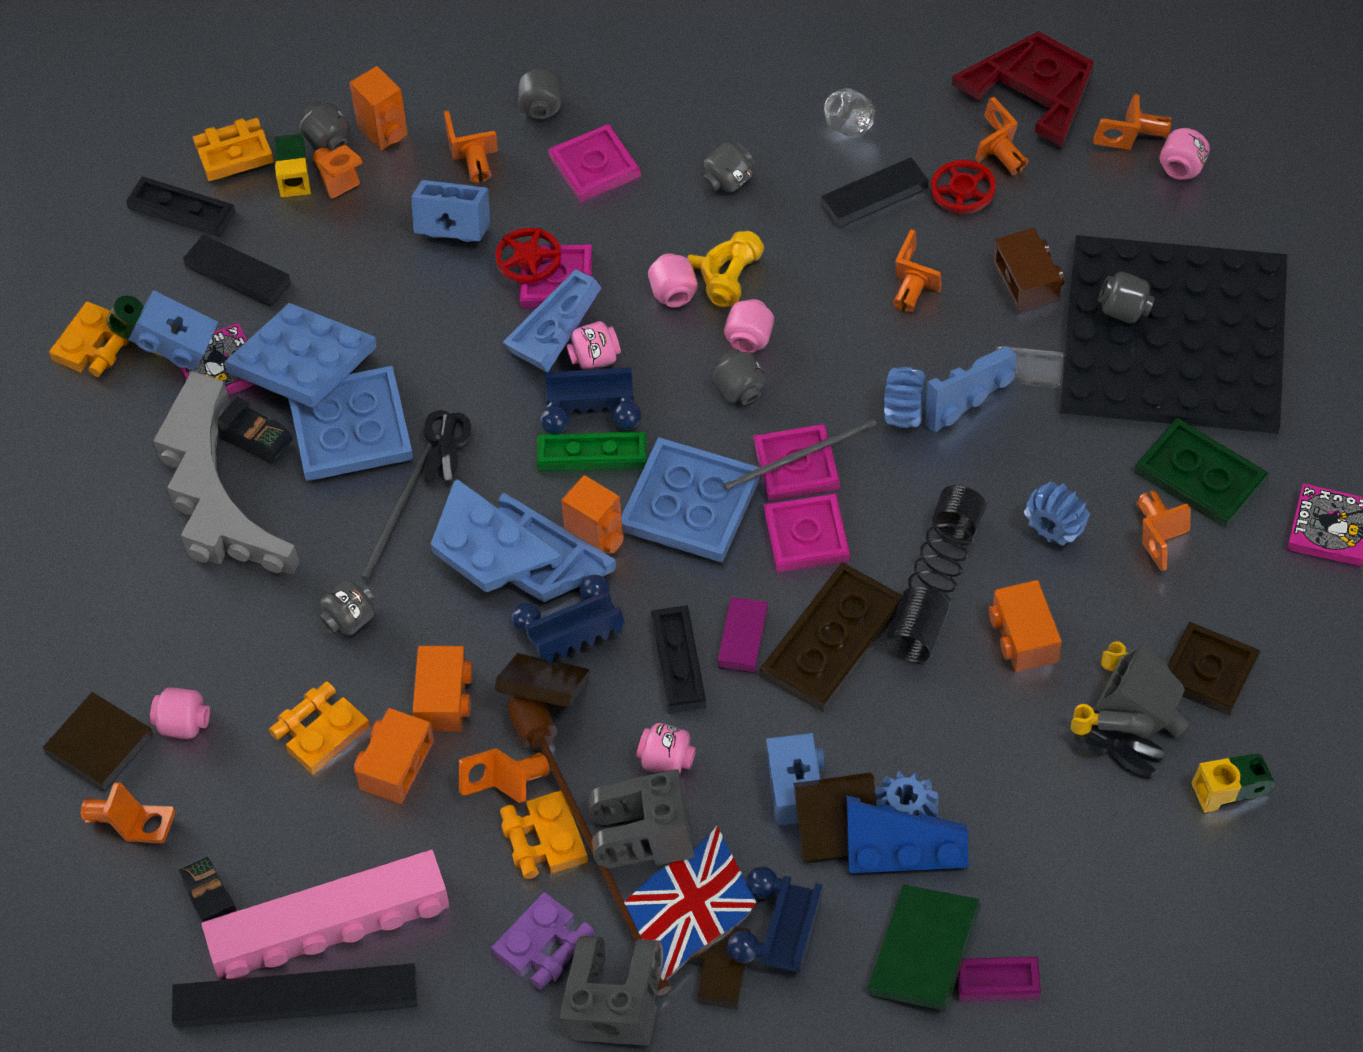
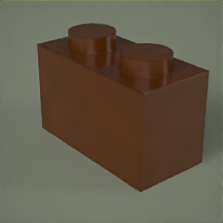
(1028, 269)

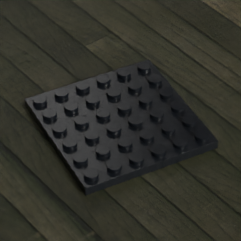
(1200, 353)

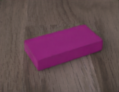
(742, 634)
(999, 979)

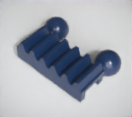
(587, 390)
(573, 624)
(789, 926)

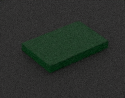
(1201, 472)
(924, 947)

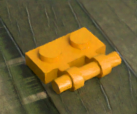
(233, 148)
(82, 342)
(326, 735)
(555, 830)

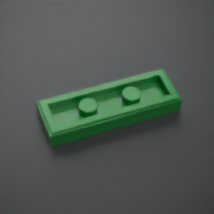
(591, 451)

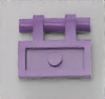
(534, 935)

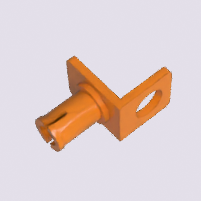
(1134, 123)
(1001, 141)
(472, 148)
(337, 169)
(914, 276)
(1161, 525)
(502, 773)
(128, 815)

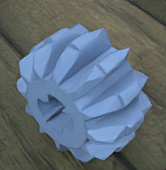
(905, 397)
(1056, 513)
(909, 791)

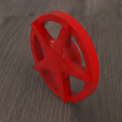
(963, 186)
(528, 255)

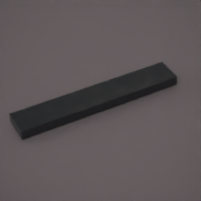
(294, 995)

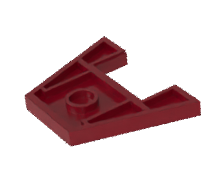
(1039, 70)

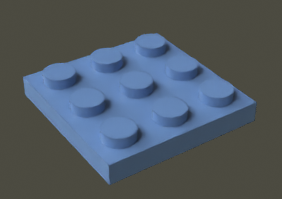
(300, 355)
(353, 426)
(684, 500)

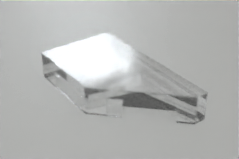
(1038, 367)

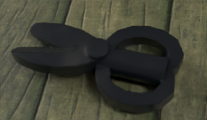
(445, 444)
(1123, 747)

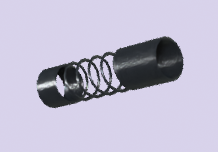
(923, 608)

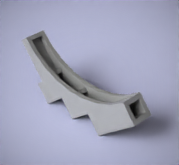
(216, 524)

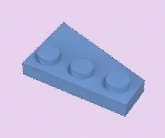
(550, 325)
(967, 388)

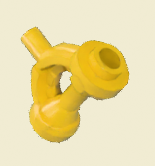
(724, 288)

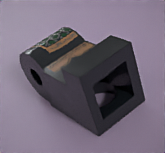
(253, 431)
(206, 890)

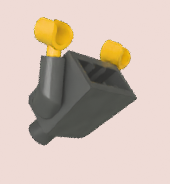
(1138, 696)

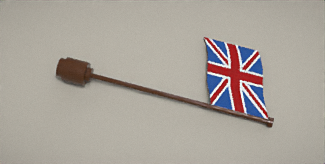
(681, 904)

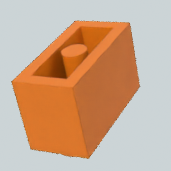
(378, 108)
(593, 515)
(1025, 626)
(441, 687)
(393, 755)

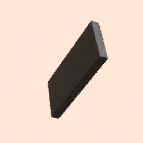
(831, 637)

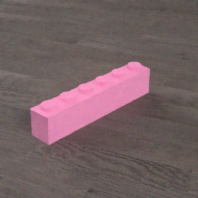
(325, 916)

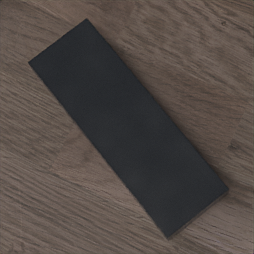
(874, 191)
(180, 206)
(236, 269)
(678, 659)

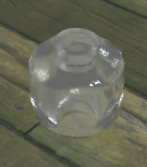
(849, 112)

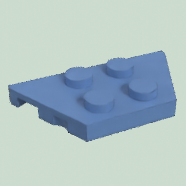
(487, 542)
(578, 556)

